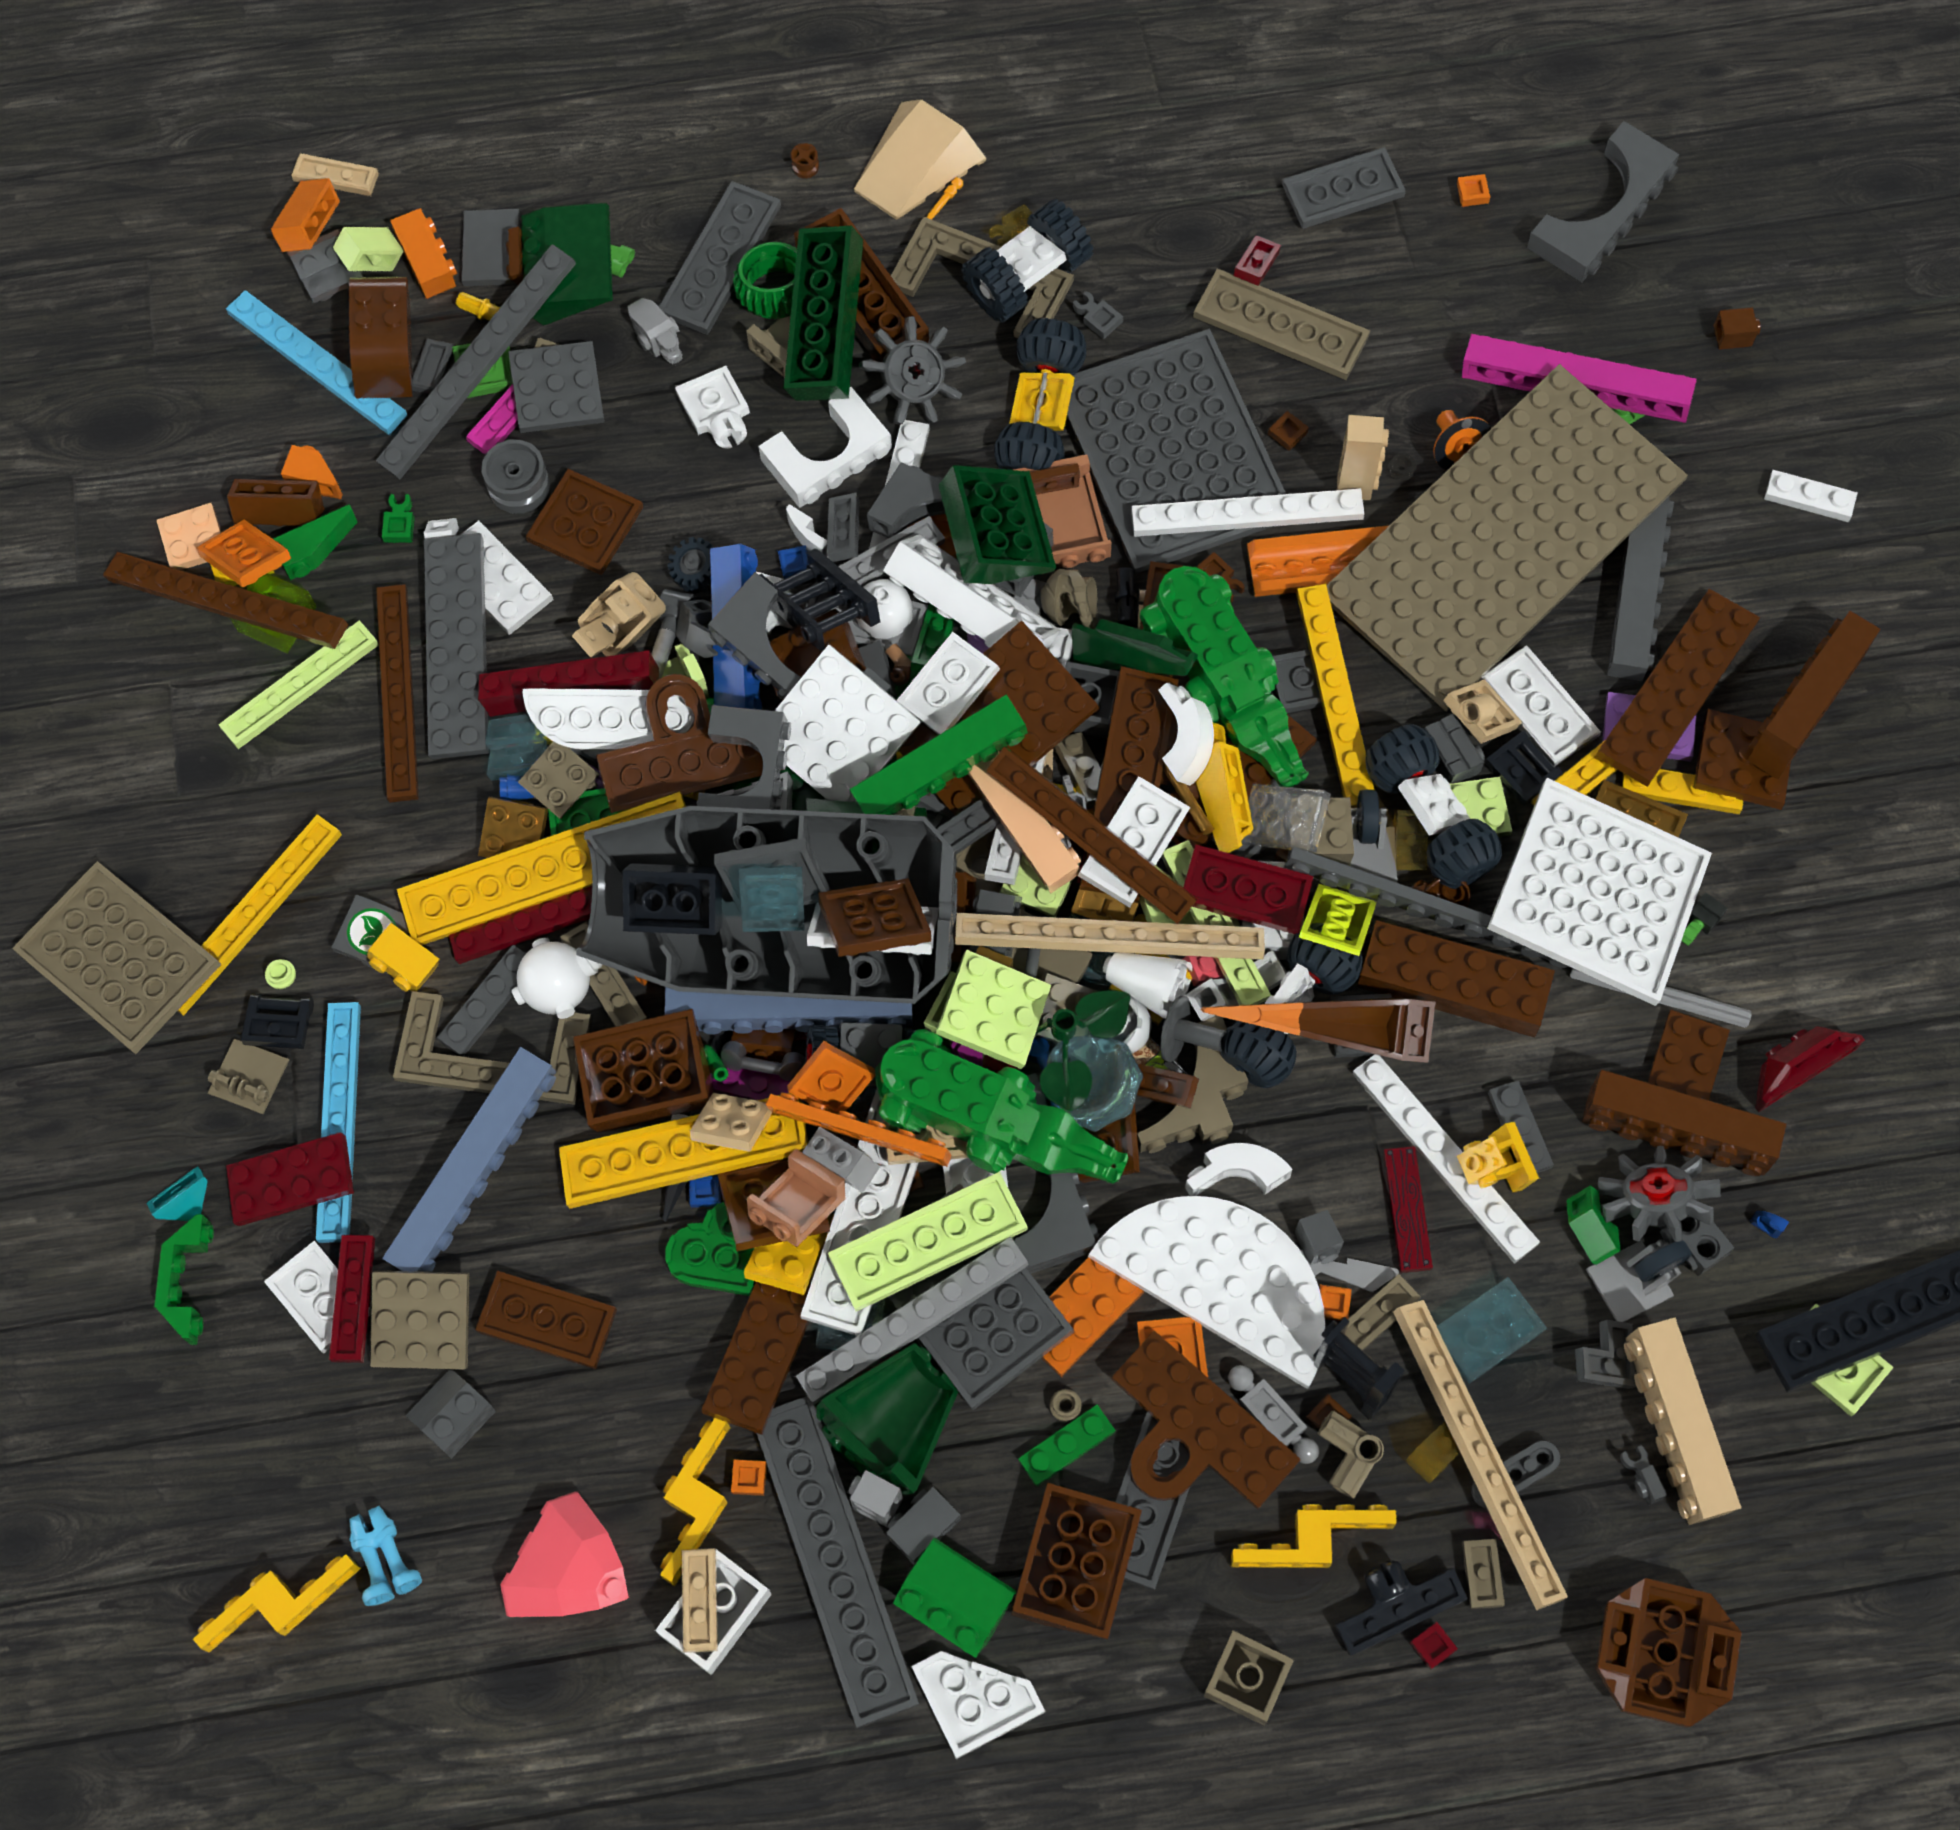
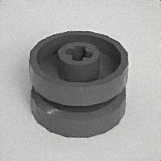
(515, 476)

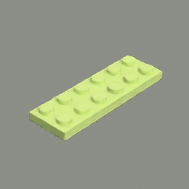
(927, 1241)

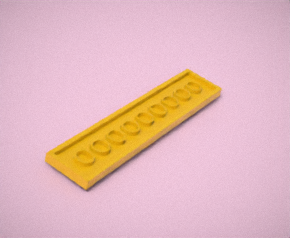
(510, 879)

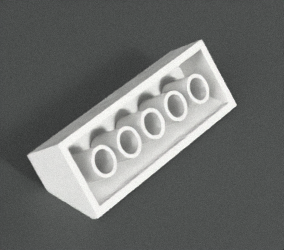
(977, 607)

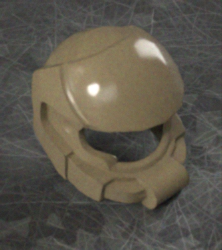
(1070, 594)

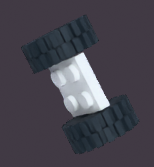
(1048, 243)

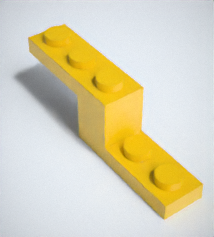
(694, 1497)
(1313, 1537)
(276, 1602)

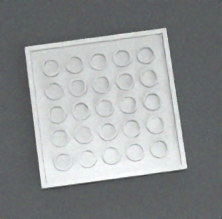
(1600, 891)

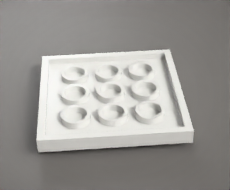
(842, 726)

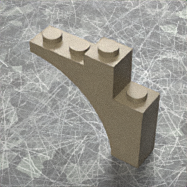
(1208, 1111)

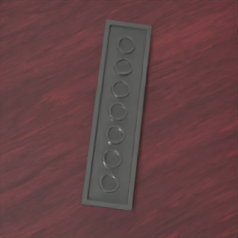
(455, 645)

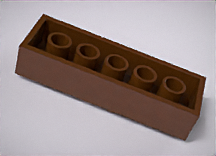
(879, 297)
(1811, 693)
(1457, 978)
(1683, 1123)

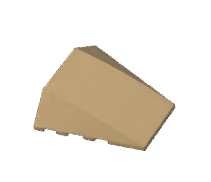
(916, 158)

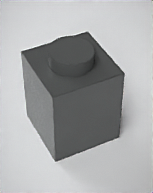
(1319, 1238)

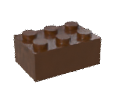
(800, 655)

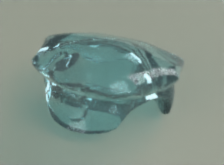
(1113, 1079)

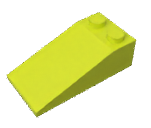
(1341, 917)

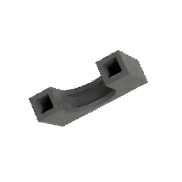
(761, 731)

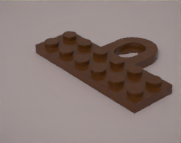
(674, 760)
(1205, 1421)

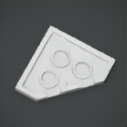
(974, 1700)

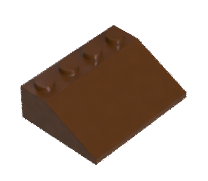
(643, 1071)
(1076, 1562)

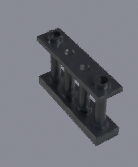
(831, 580)
(1357, 1368)

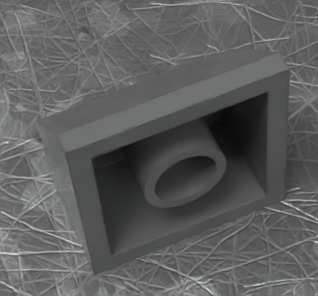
(451, 1413)

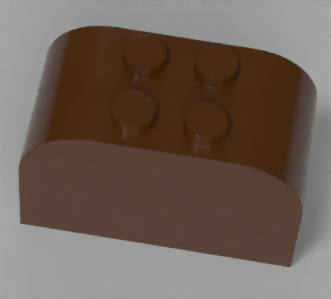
(380, 337)

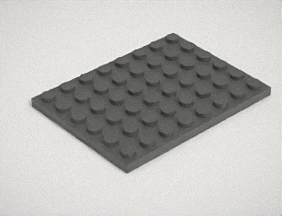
(1169, 432)

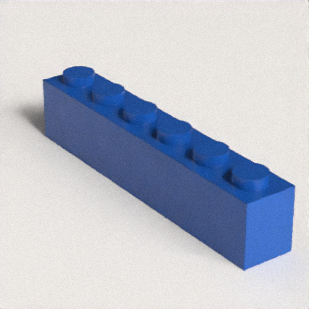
(732, 682)

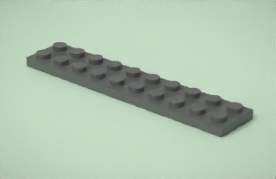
(836, 1564)

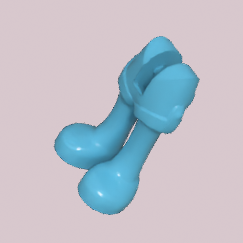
(367, 1544)

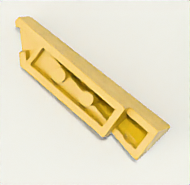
(1225, 794)

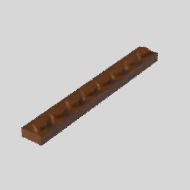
(397, 693)
(1091, 834)

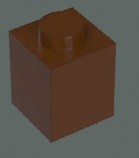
(1736, 328)

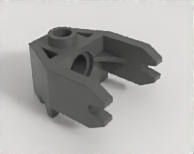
(693, 627)

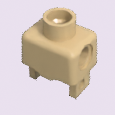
(629, 611)

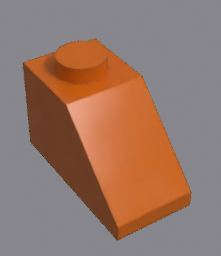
(308, 465)

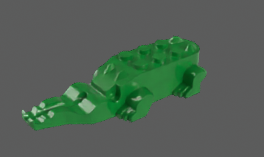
(1229, 669)
(988, 1110)

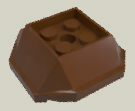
(1701, 1644)

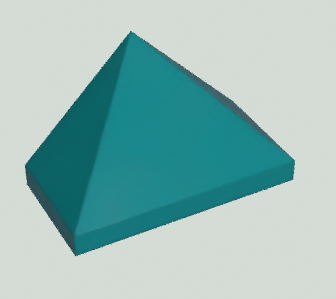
(181, 1199)

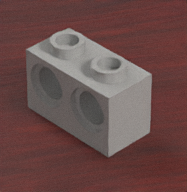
(841, 1159)
(875, 1498)

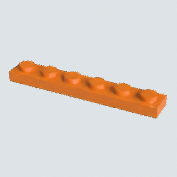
(870, 1132)

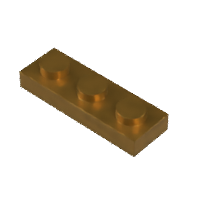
(1642, 808)

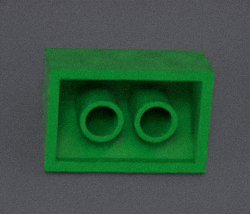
(955, 1597)

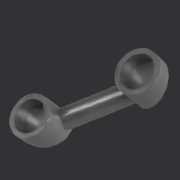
(734, 1057)

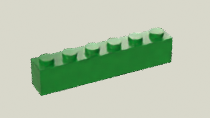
(941, 759)

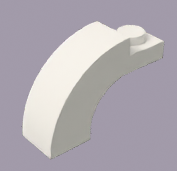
(1194, 736)
(1218, 992)
(1239, 1160)

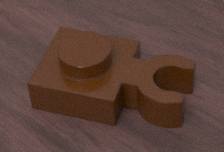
(1218, 566)

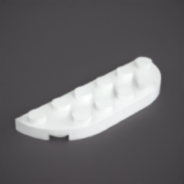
(599, 717)

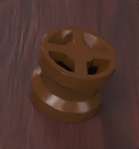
(809, 155)

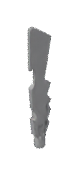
(1356, 1272)

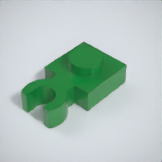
(399, 523)

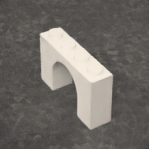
(807, 478)

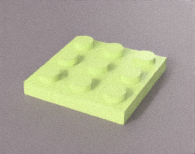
(993, 1009)

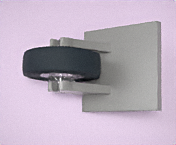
(1372, 840)
(1638, 1277)

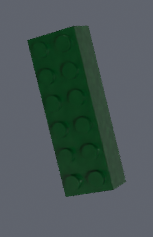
(823, 313)

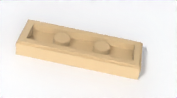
(342, 175)
(699, 1600)

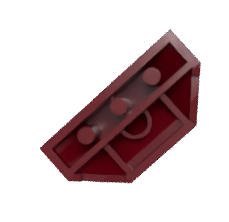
(1801, 1061)

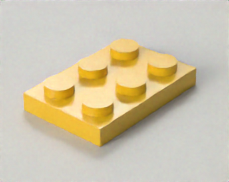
(785, 1264)

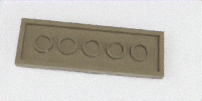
(1281, 324)

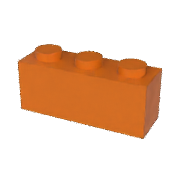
(305, 215)
(424, 252)

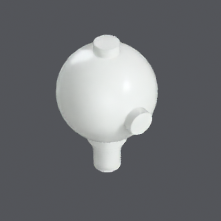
(553, 978)

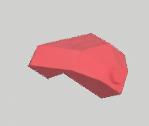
(564, 1564)

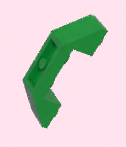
(190, 1238)

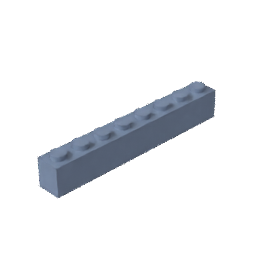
(773, 1014)
(471, 1163)

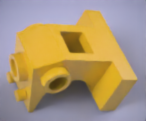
(1491, 1161)

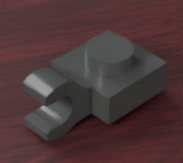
(1647, 1482)

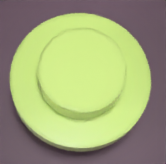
(280, 974)

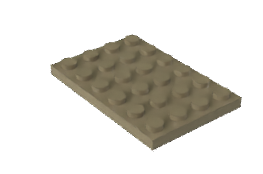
(116, 957)

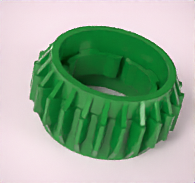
(760, 261)

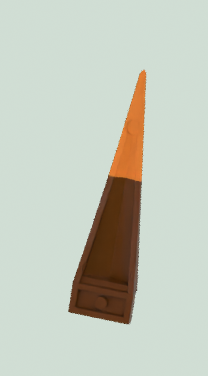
(1378, 1026)

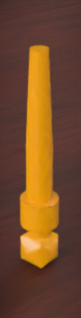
(949, 193)

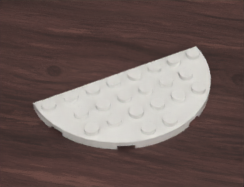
(1226, 1273)

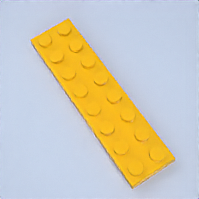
(665, 1157)

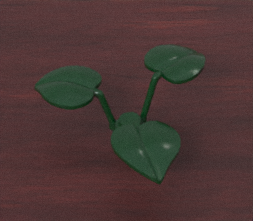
(1105, 1018)

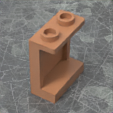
(798, 1199)

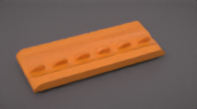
(1304, 560)

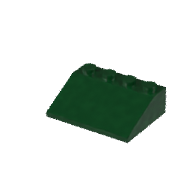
(585, 237)
(995, 524)

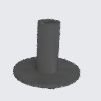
(1179, 1029)

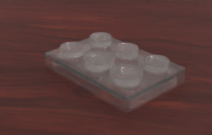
(1286, 817)

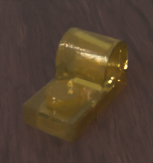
(1410, 841)
(1434, 1454)

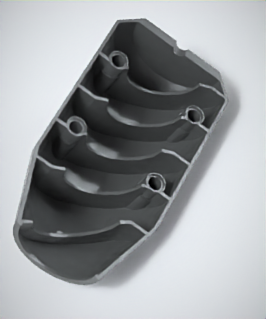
(777, 959)

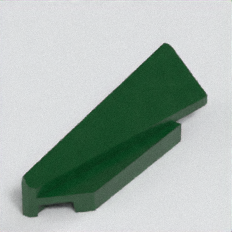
(1126, 646)

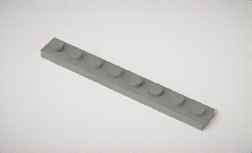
(912, 1320)

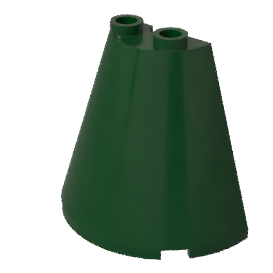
(890, 1417)

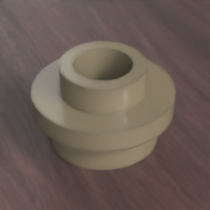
(1065, 1395)

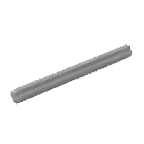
(1687, 1002)

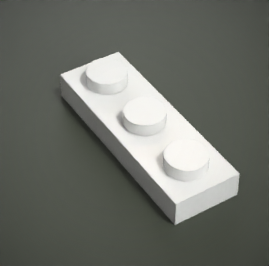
(1810, 496)

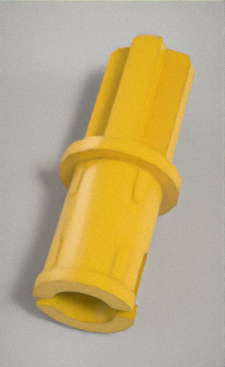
(477, 306)

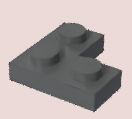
(1610, 1363)

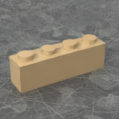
(1362, 454)

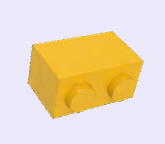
(402, 959)

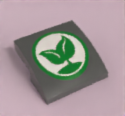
(363, 927)

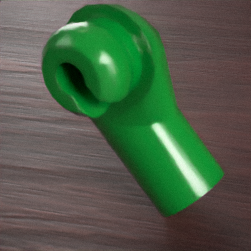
(715, 1064)

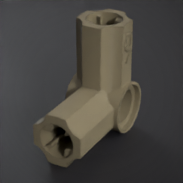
(1348, 1438)

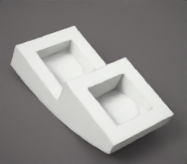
(804, 530)

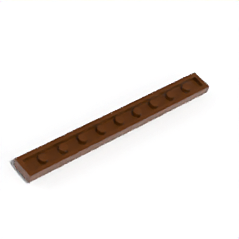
(226, 600)

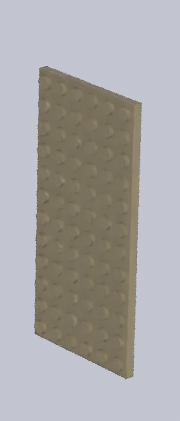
(1503, 536)

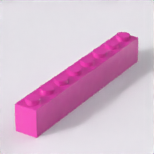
(1616, 384)

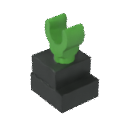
(1703, 917)

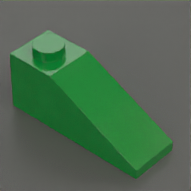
(315, 541)

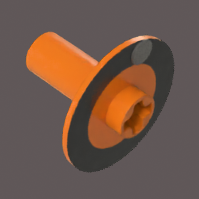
(1456, 437)

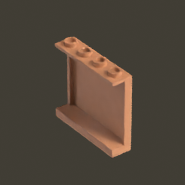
(1075, 519)

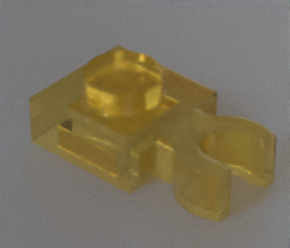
(1013, 224)

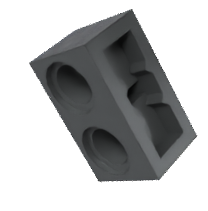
(1704, 1235)

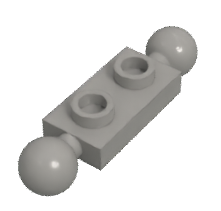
(1273, 1413)

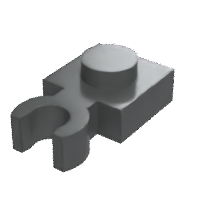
(1098, 317)

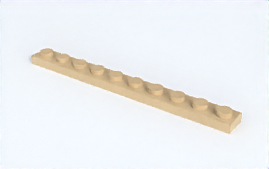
(1110, 936)
(1480, 1455)

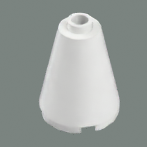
(1149, 979)

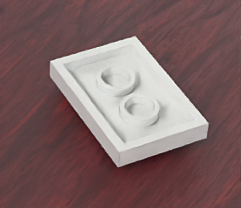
(948, 684)
(308, 1292)

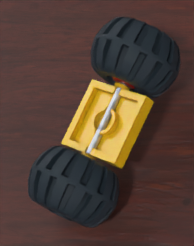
(1052, 355)

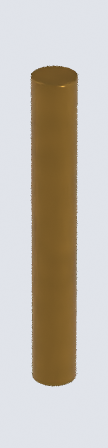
(1188, 799)

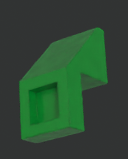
(1595, 1235)

